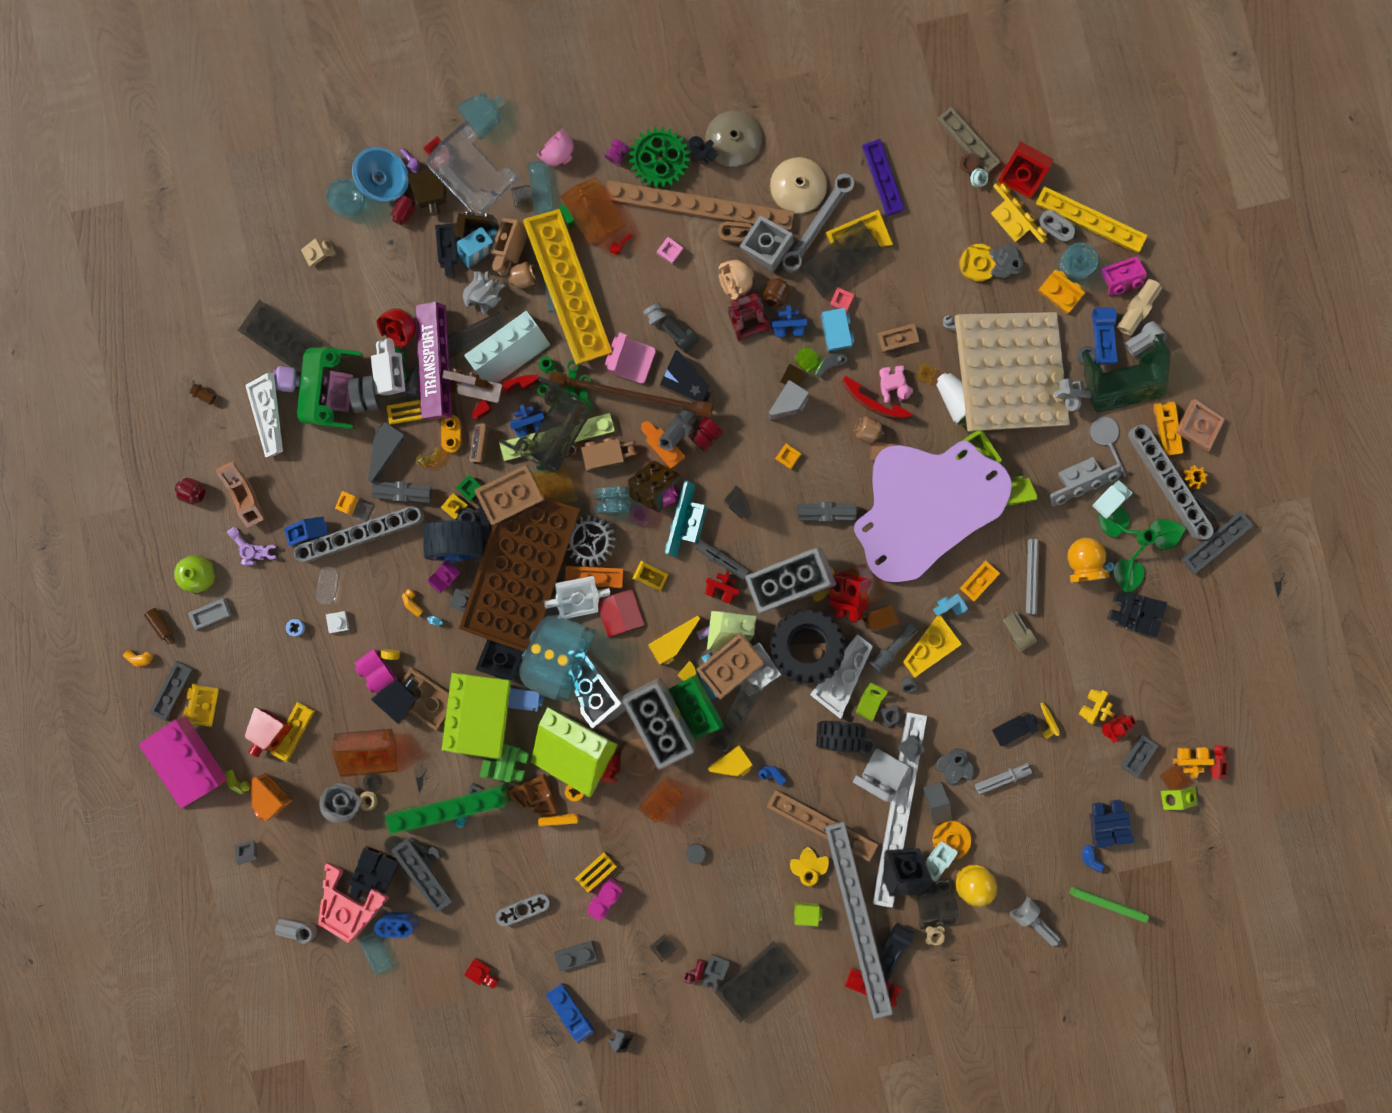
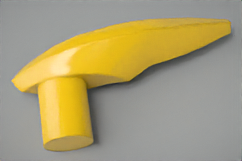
(1050, 721)

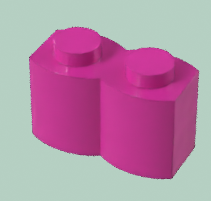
(375, 671)
(601, 902)

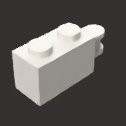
(387, 369)

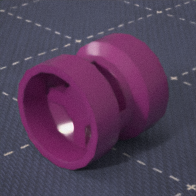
(616, 152)

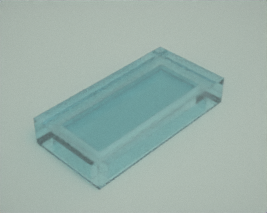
(375, 953)

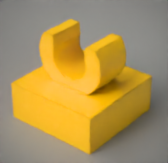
(453, 505)

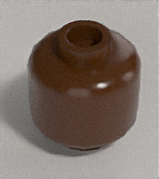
(776, 292)

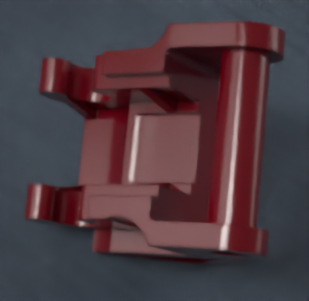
(745, 309)

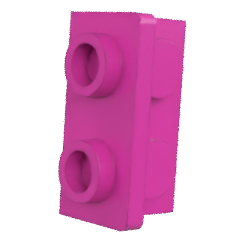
(1124, 276)

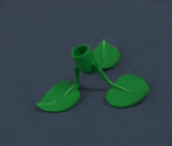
(1162, 532)

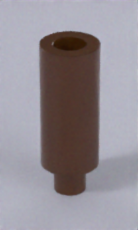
(159, 625)

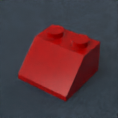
(1025, 169)

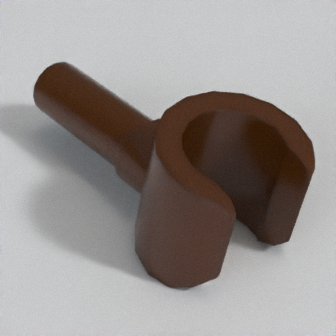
(574, 448)

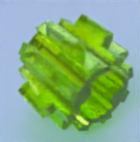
(806, 359)

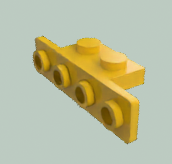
(1014, 218)

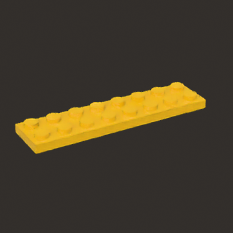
(567, 286)

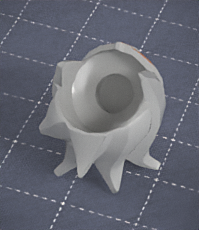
(482, 292)

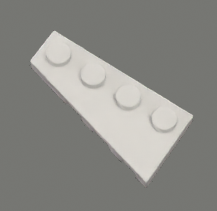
(837, 690)

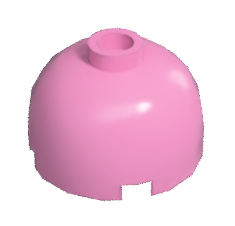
(557, 149)

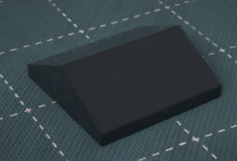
(499, 660)

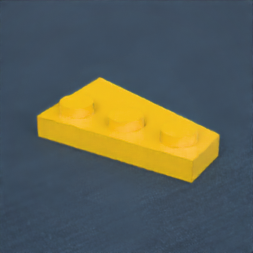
(932, 647)

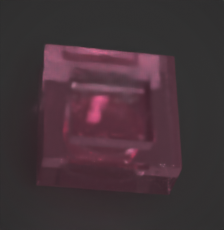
(639, 514)

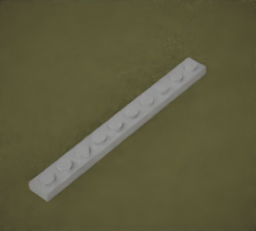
(858, 920)

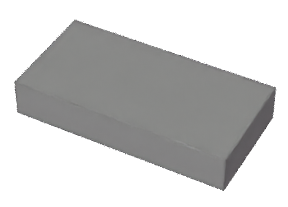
(210, 614)

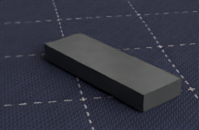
(171, 691)

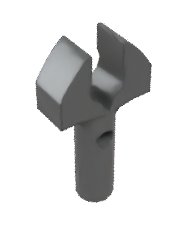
(425, 851)

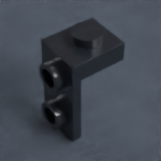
(1015, 728)

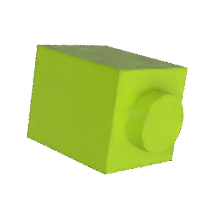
(807, 914)

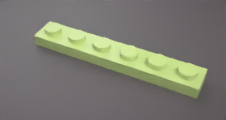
(593, 428)

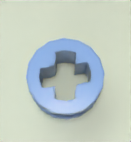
(289, 626)

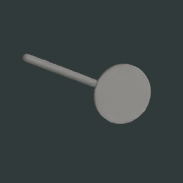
(1105, 432)

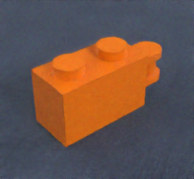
(670, 458)

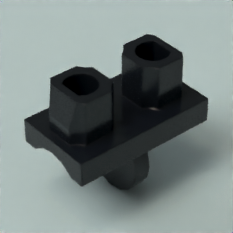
(703, 150)

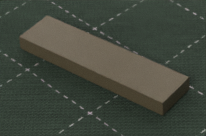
(968, 139)

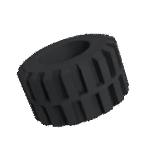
(840, 736)

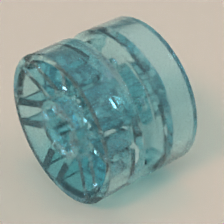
(336, 195)
(1078, 261)
(611, 500)

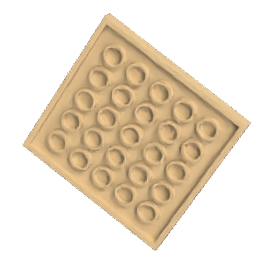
(1011, 370)

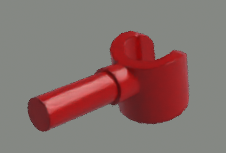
(616, 248)

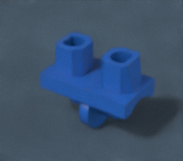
(781, 323)
(519, 424)

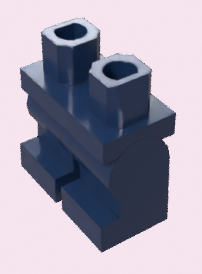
(1110, 826)

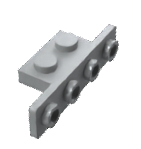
(1083, 478)

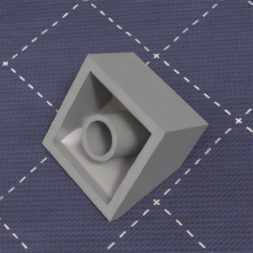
(767, 243)
(789, 402)

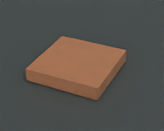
(1200, 425)

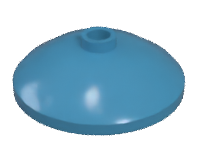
(387, 168)

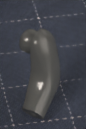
(829, 361)

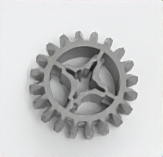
(573, 547)

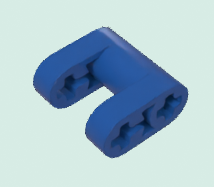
(402, 928)

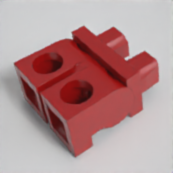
(849, 595)

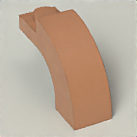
(242, 493)

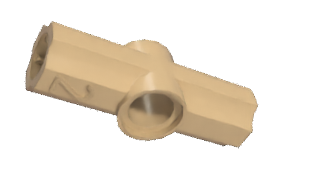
(1139, 307)

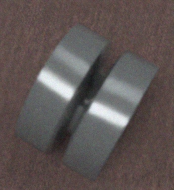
(363, 395)

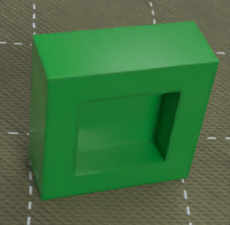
(568, 219)
(467, 487)

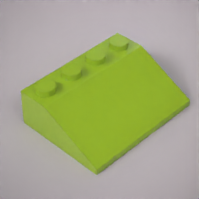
(476, 715)
(571, 751)

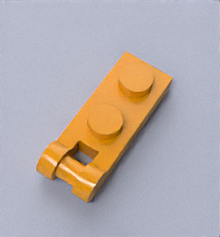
(1167, 428)

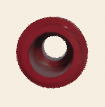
(402, 210)

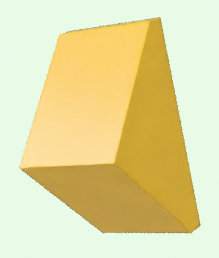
(650, 576)

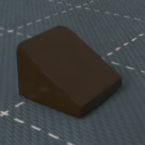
(793, 374)

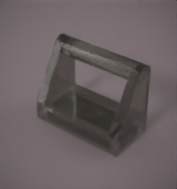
(736, 503)

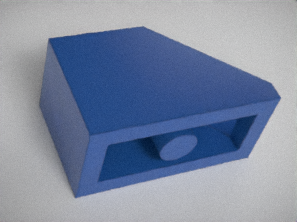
(305, 530)

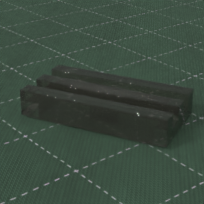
(1208, 506)

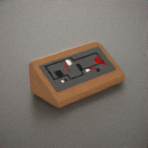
(479, 443)

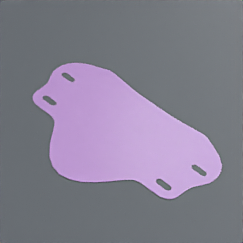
(927, 506)

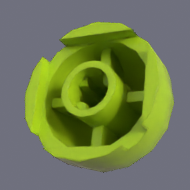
(194, 574)

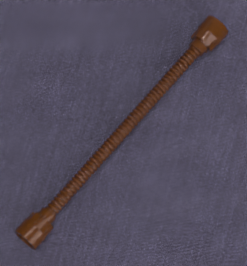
(700, 408)

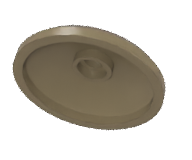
(734, 150)

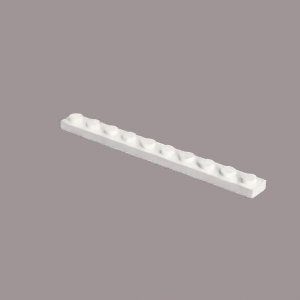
(899, 807)

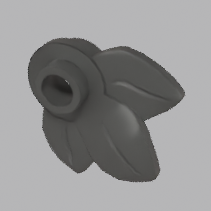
(1004, 261)
(955, 769)

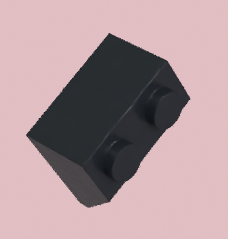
(906, 872)

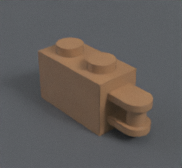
(508, 245)
(606, 453)

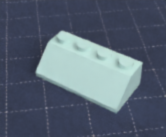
(508, 349)

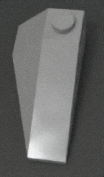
(597, 695)

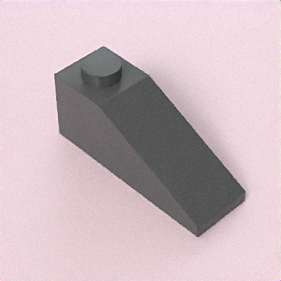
(385, 446)

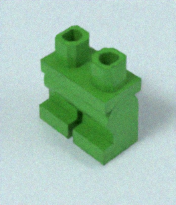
(505, 768)

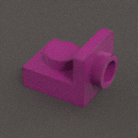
(443, 577)

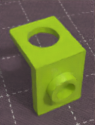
(870, 702)
(1184, 798)

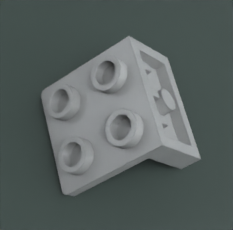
(882, 775)

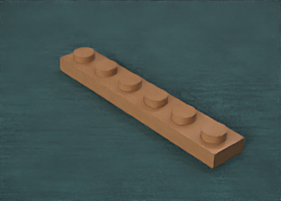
(816, 823)

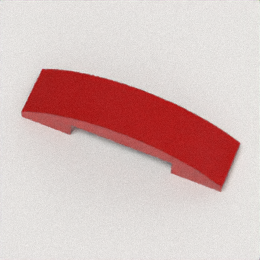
(525, 381)
(895, 413)

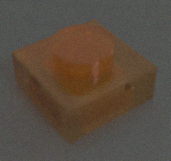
(1173, 778)

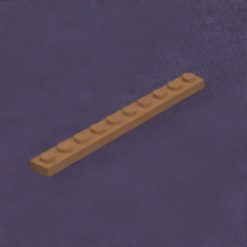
(695, 205)

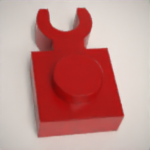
(1220, 767)

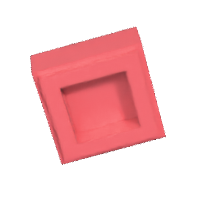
(842, 299)

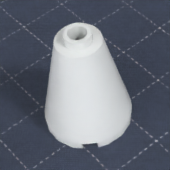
(952, 394)

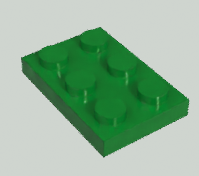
(696, 707)

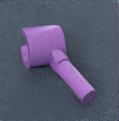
(413, 164)

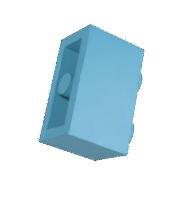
(836, 330)

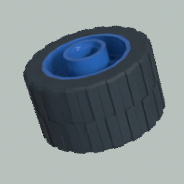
(452, 541)

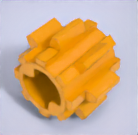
(1200, 476)

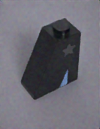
(684, 380)

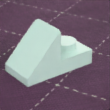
(1112, 499)

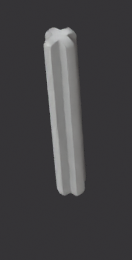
(1032, 576)

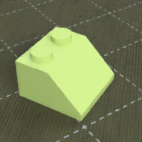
(726, 626)

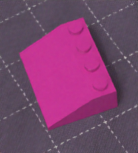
(182, 761)

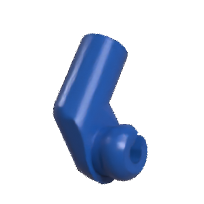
(772, 772)
(1089, 858)

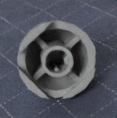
(339, 803)

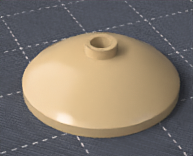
(797, 197)

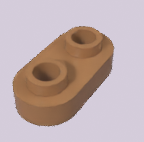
(736, 230)

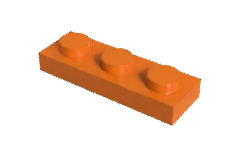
(603, 576)

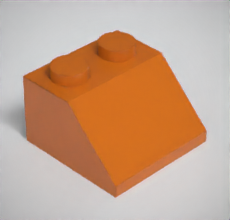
(268, 797)

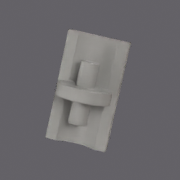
(1072, 393)

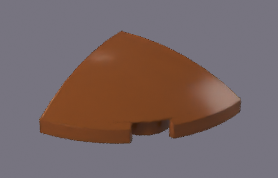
(535, 794)

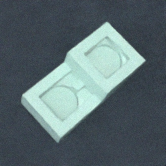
(940, 859)

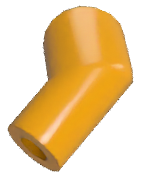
(409, 603)
(138, 660)

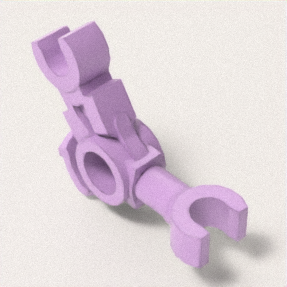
(250, 551)

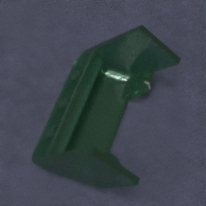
(1129, 384)

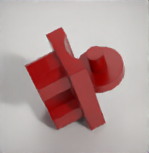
(713, 585)
(1118, 727)

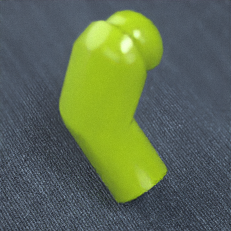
(234, 785)

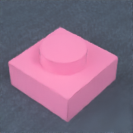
(669, 250)

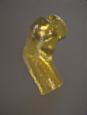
(429, 460)

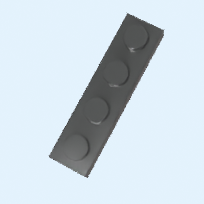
(1219, 541)
(421, 875)

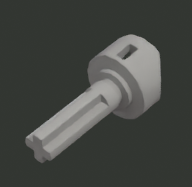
(1028, 914)

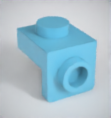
(954, 602)

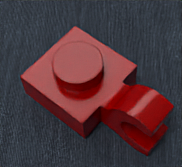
(479, 972)

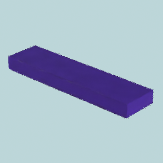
(883, 177)

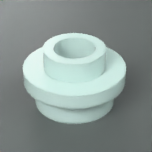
(979, 177)

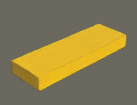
(299, 720)

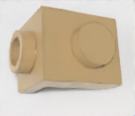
(318, 250)

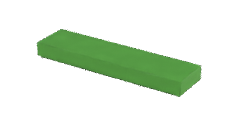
(1106, 903)

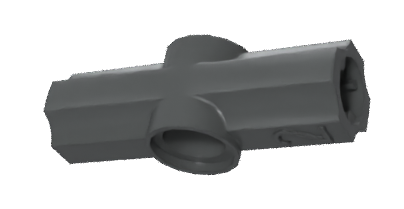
(677, 429)
(402, 492)
(826, 512)

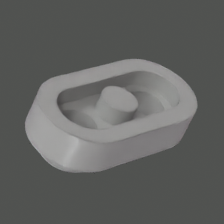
(1055, 226)

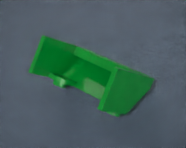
(308, 403)

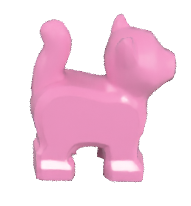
(894, 381)

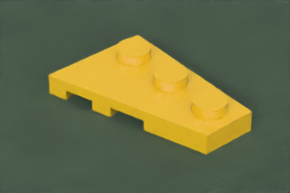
(874, 224)

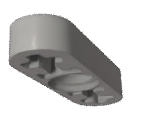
(538, 909)

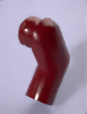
(695, 974)

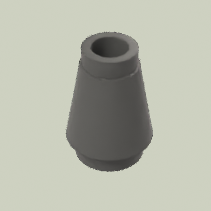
(413, 384)

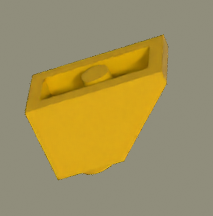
(732, 763)

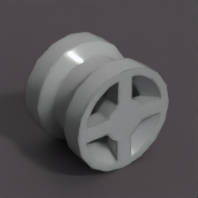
(655, 314)

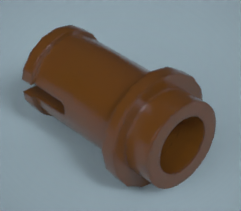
(203, 394)

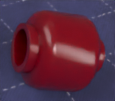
(190, 491)

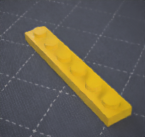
(1091, 220)

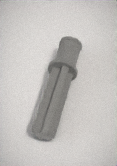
(1002, 779)

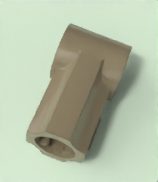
(1021, 636)

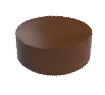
(969, 162)

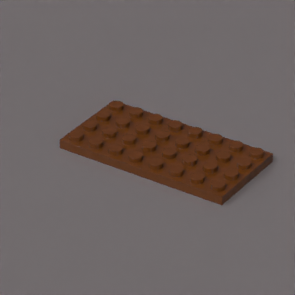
(519, 573)

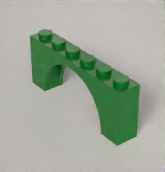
(433, 813)

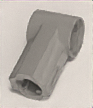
(1145, 338)
(294, 930)

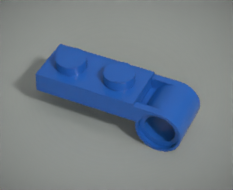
(1104, 335)
(569, 1013)

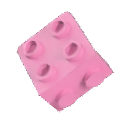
(630, 359)

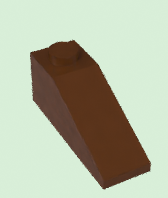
(880, 618)

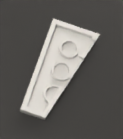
(265, 410)

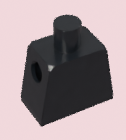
(397, 699)

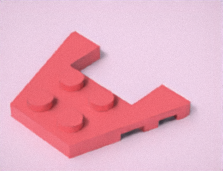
(342, 913)

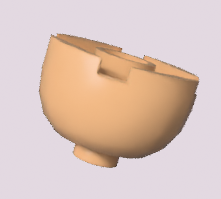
(736, 278)

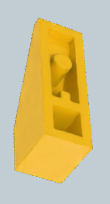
(669, 644)

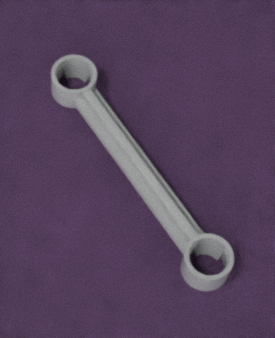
(818, 223)

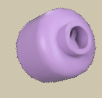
(286, 378)

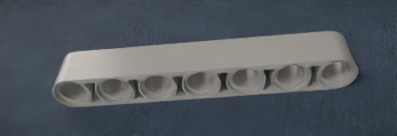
(1179, 486)
(350, 538)

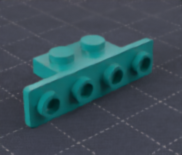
(687, 520)

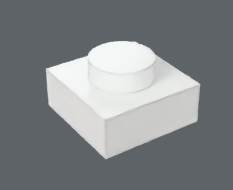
(337, 622)

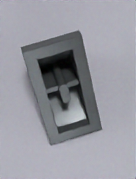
(937, 803)

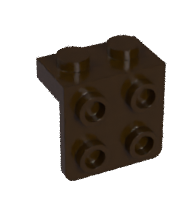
(470, 220)
(651, 483)

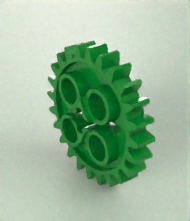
(671, 144)

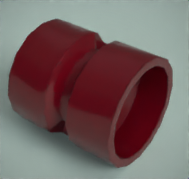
(707, 432)

